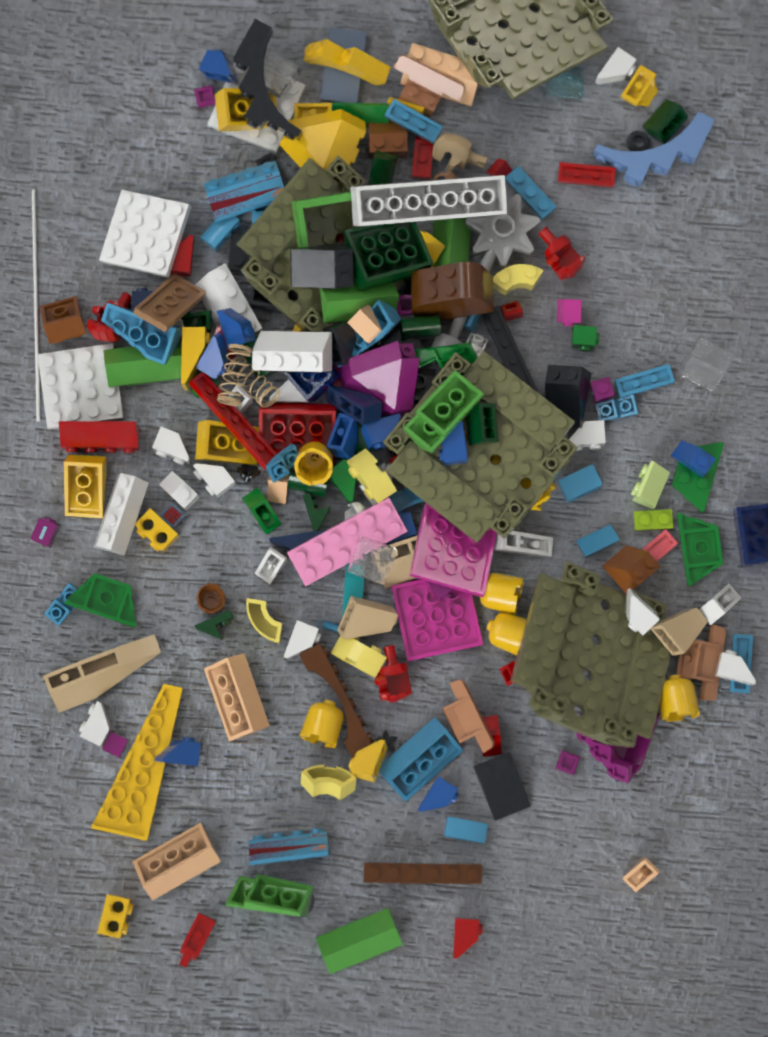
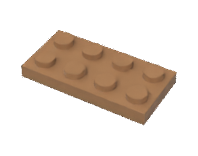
(169, 302)

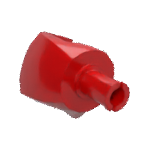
(561, 255)
(100, 330)
(393, 678)

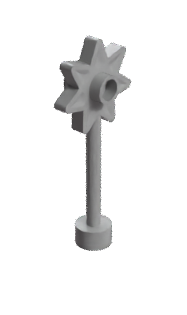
(497, 240)

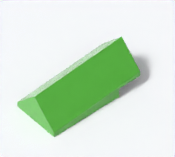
(455, 237)
(345, 302)
(132, 368)
(442, 412)
(271, 895)
(359, 941)

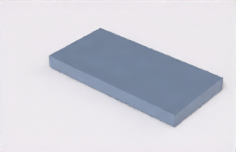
(337, 84)

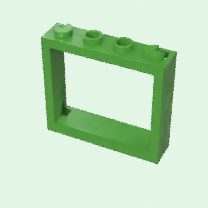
(299, 220)

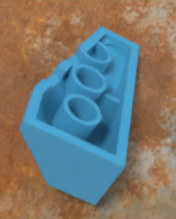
(387, 319)
(141, 334)

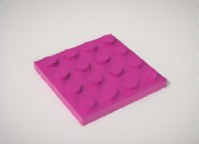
(450, 556)
(433, 625)

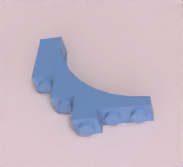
(660, 159)

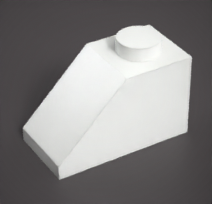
(617, 67)
(179, 491)
(720, 604)
(639, 613)
(302, 639)
(733, 668)

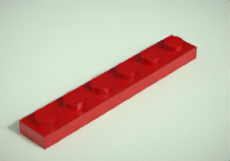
(233, 420)

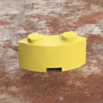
(516, 277)
(376, 483)
(262, 622)
(359, 655)
(328, 781)

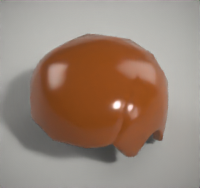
(210, 598)

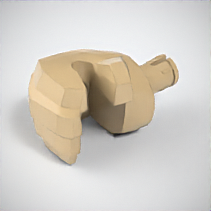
(460, 151)

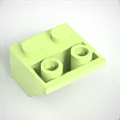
(650, 486)

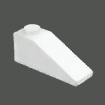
(525, 544)

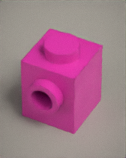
(569, 311)

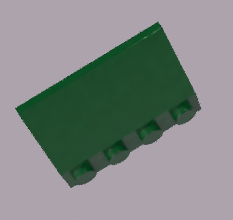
(386, 253)

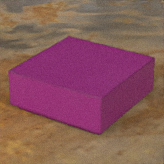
(205, 96)
(115, 744)
(567, 762)

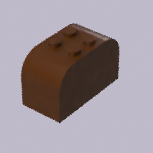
(452, 291)

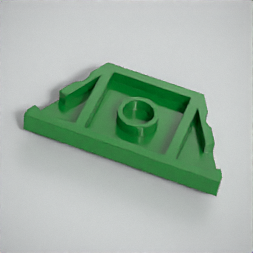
(692, 486)
(699, 547)
(105, 598)

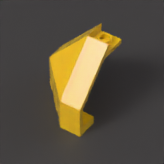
(325, 138)

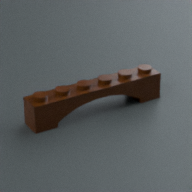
(316, 660)
(423, 873)

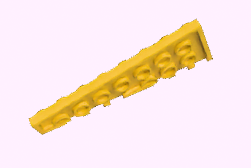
(135, 791)

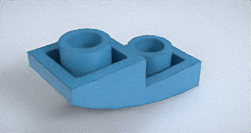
(617, 408)
(282, 462)
(58, 610)
(465, 830)

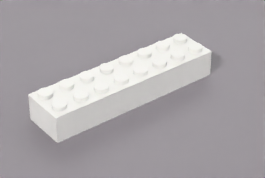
(428, 200)

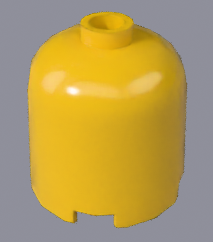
(313, 469)
(502, 593)
(506, 632)
(678, 699)
(322, 724)

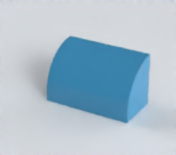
(219, 232)
(580, 483)

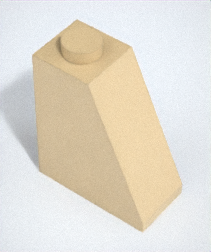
(366, 618)
(680, 630)

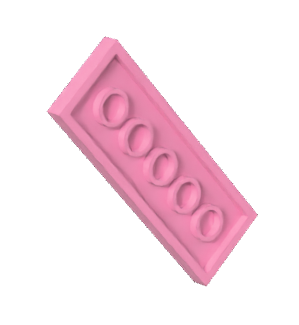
(336, 545)

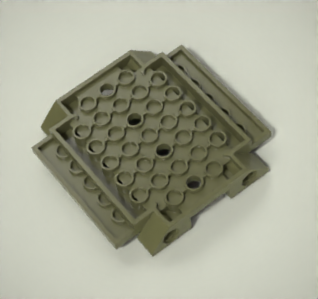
(533, 45)
(275, 233)
(478, 493)
(623, 668)

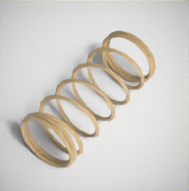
(265, 392)
(222, 399)

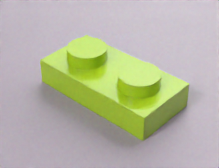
(653, 520)

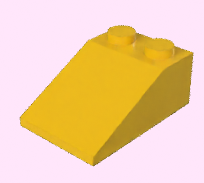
(232, 108)
(193, 346)
(218, 444)
(85, 485)

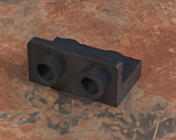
(237, 256)

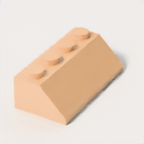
(447, 65)
(236, 697)
(176, 861)

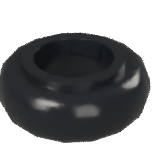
(637, 134)

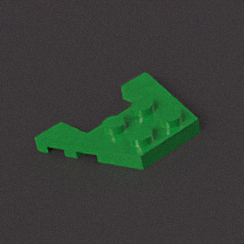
(444, 354)

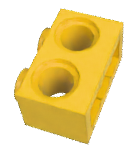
(159, 527)
(110, 914)

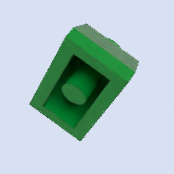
(343, 480)
(261, 510)

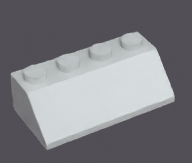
(224, 293)
(293, 351)
(121, 514)

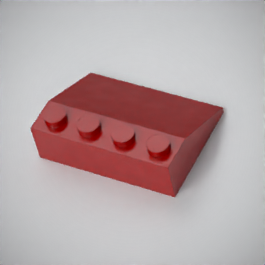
(296, 424)

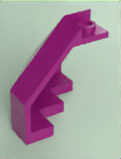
(386, 374)
(620, 761)

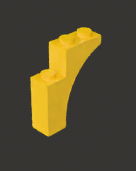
(347, 60)

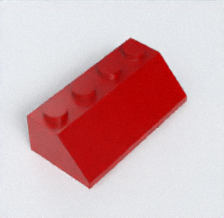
(99, 436)

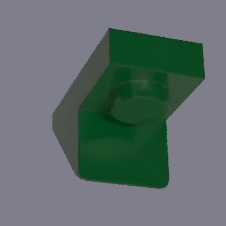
(198, 319)
(316, 517)
(210, 626)

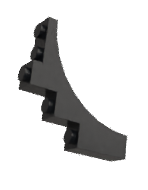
(262, 109)

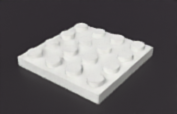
(265, 137)
(145, 233)
(78, 386)

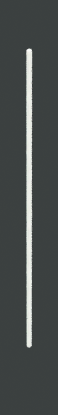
(35, 305)

